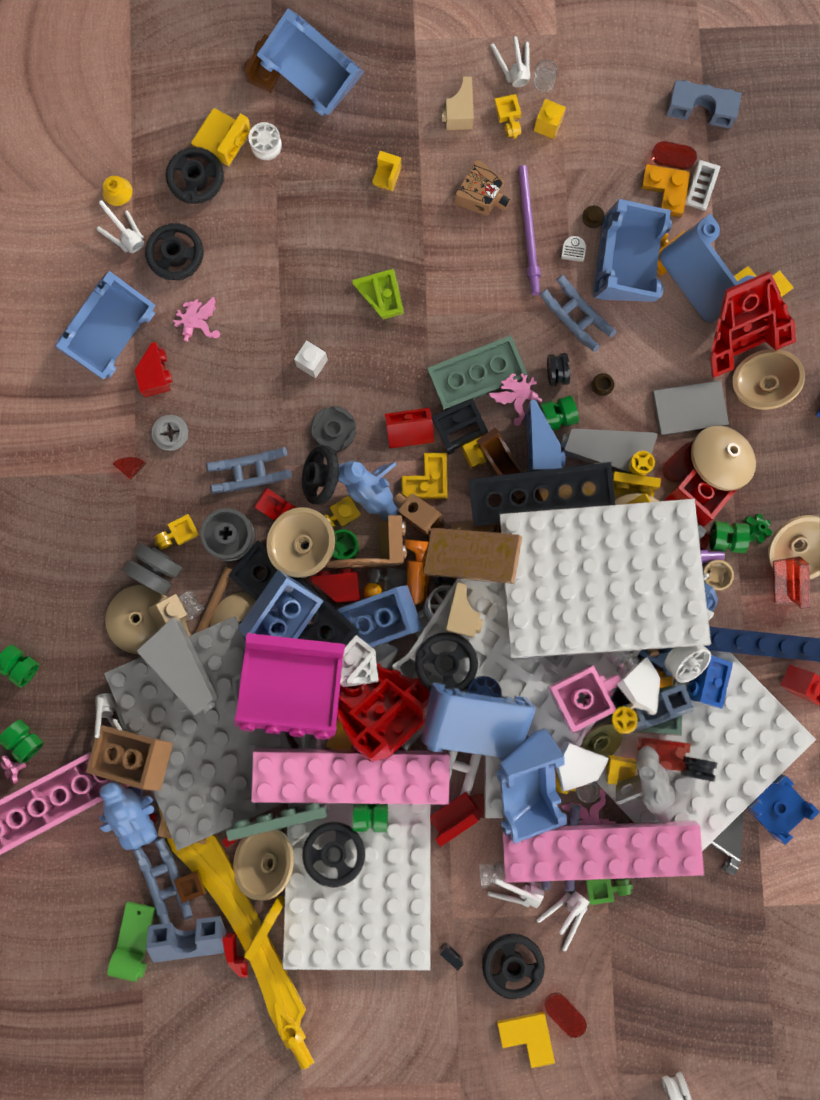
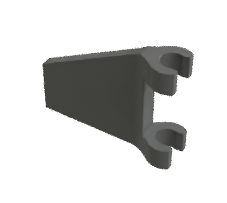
(730, 843)

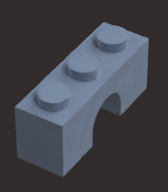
(721, 103)
(671, 704)
(169, 943)

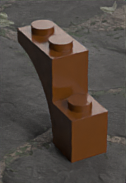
(501, 460)

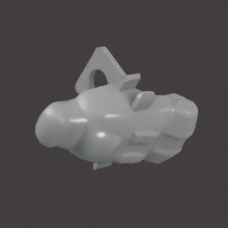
(650, 785)

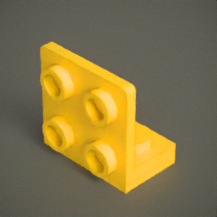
(222, 135)
(630, 483)

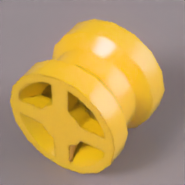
(644, 460)
(624, 715)

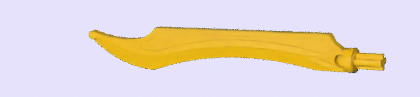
(276, 985)

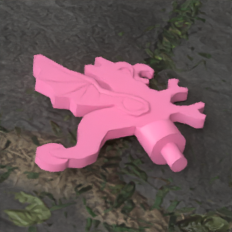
(192, 319)
(521, 391)
(592, 817)

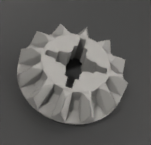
(162, 426)

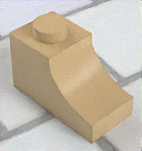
(459, 109)
(166, 610)
(462, 617)

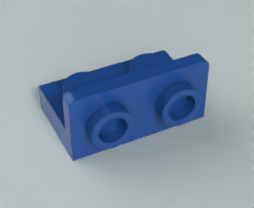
(712, 683)

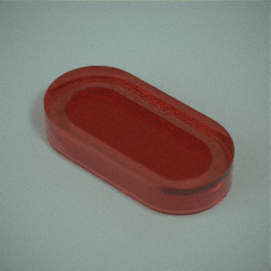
(674, 155)
(679, 464)
(565, 1015)

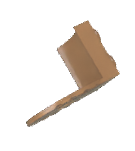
(390, 544)

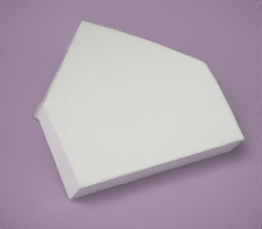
(358, 664)
(642, 687)
(580, 766)

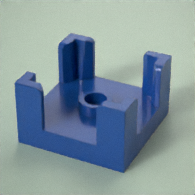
(781, 809)

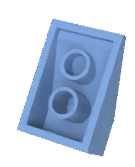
(542, 445)
(384, 616)

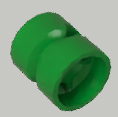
(566, 411)
(732, 537)
(345, 545)
(16, 666)
(19, 740)
(370, 816)

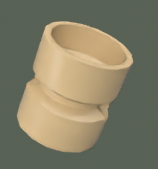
(720, 574)

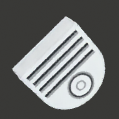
(574, 249)

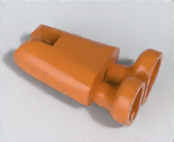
(416, 580)

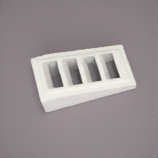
(707, 168)

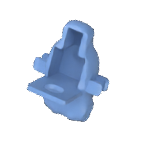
(369, 488)
(127, 815)

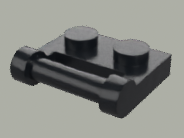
(456, 420)

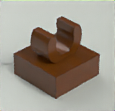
(189, 886)

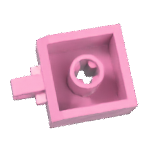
(597, 700)

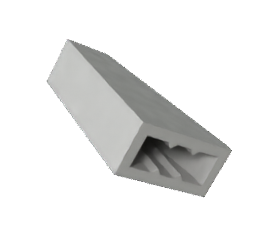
(607, 446)
(178, 665)

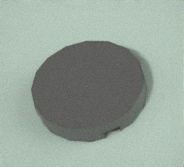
(334, 428)

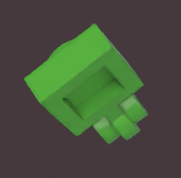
(602, 891)

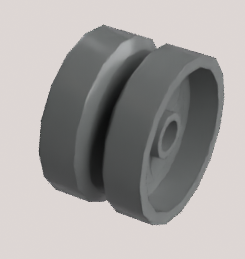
(221, 523)
(152, 568)

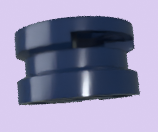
(485, 686)

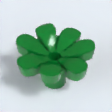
(758, 528)

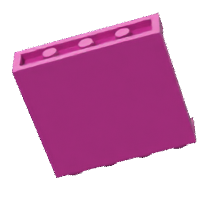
(290, 686)

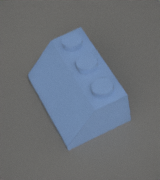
(281, 609)

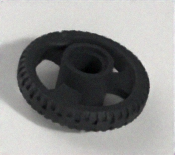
(190, 167)
(167, 233)
(318, 474)
(463, 650)
(311, 855)
(498, 981)

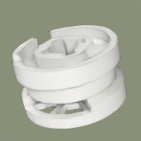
(265, 141)
(676, 1087)

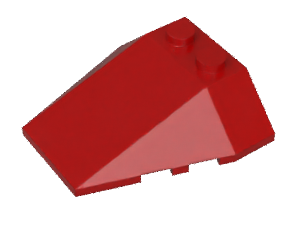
(750, 317)
(382, 713)

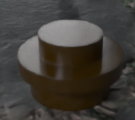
(593, 216)
(602, 384)

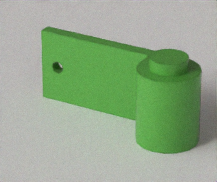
(129, 955)

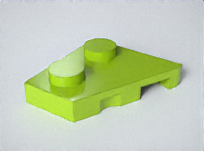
(382, 293)

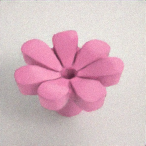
(12, 768)

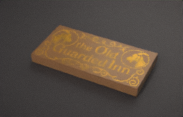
(473, 555)

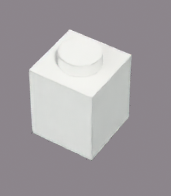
(311, 359)

